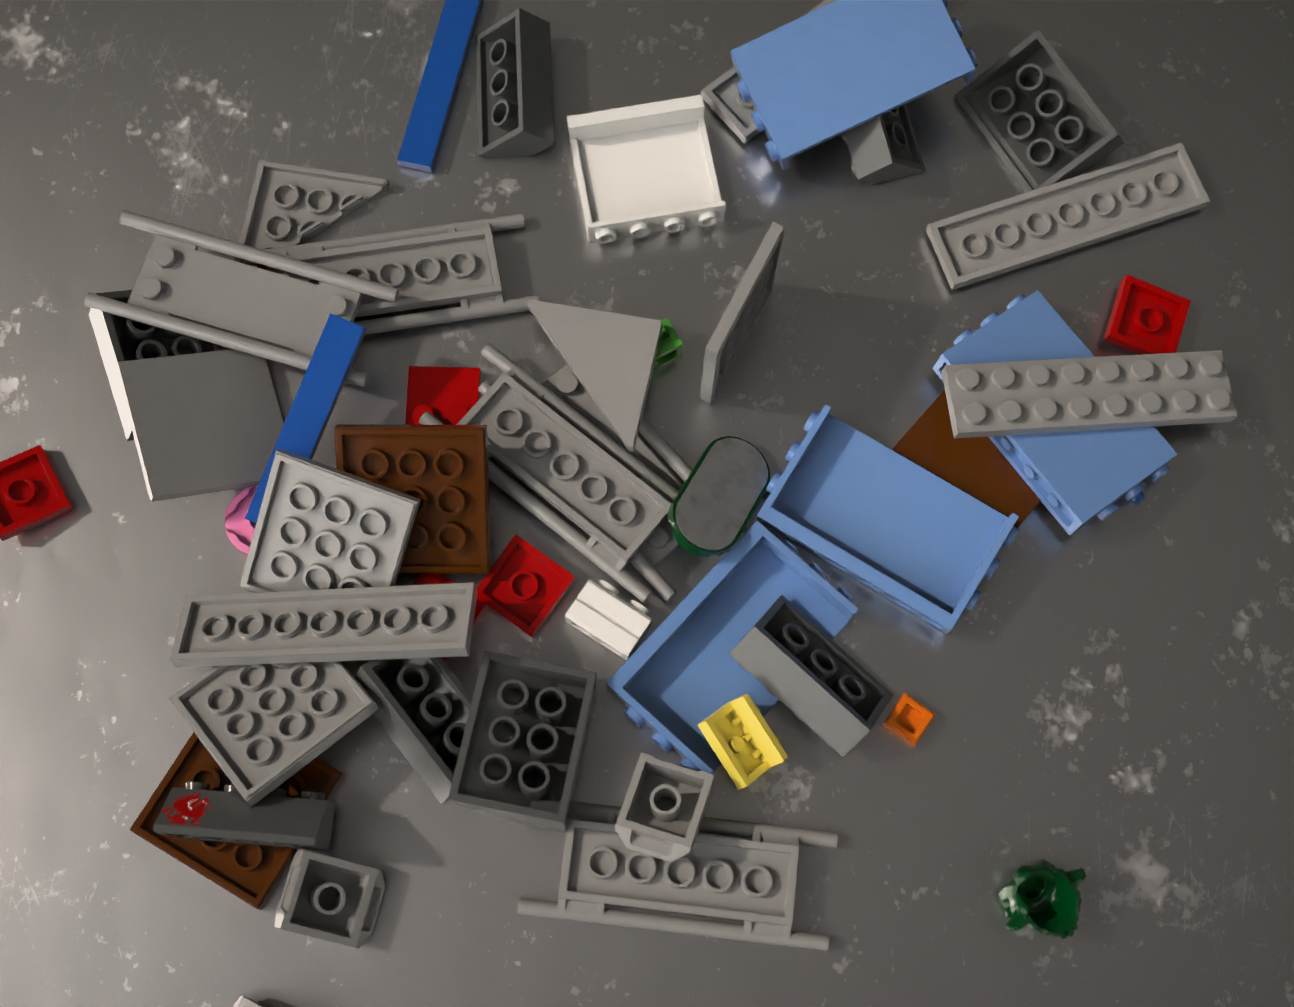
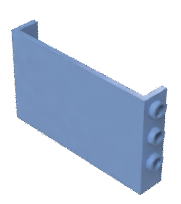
(847, 68)
(1071, 471)
(885, 521)
(686, 662)

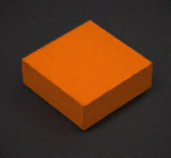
(909, 719)

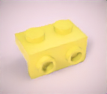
(742, 740)

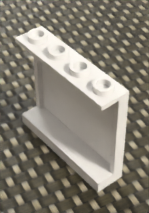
(645, 169)

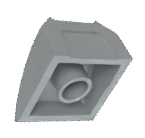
(663, 808)
(330, 899)

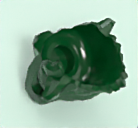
(1043, 899)

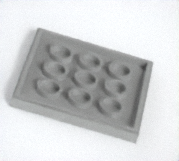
(741, 313)
(201, 420)
(326, 530)
(271, 718)

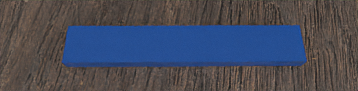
(439, 84)
(315, 397)

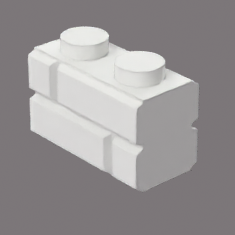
(609, 619)

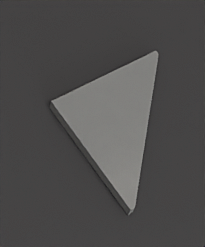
(300, 202)
(609, 357)

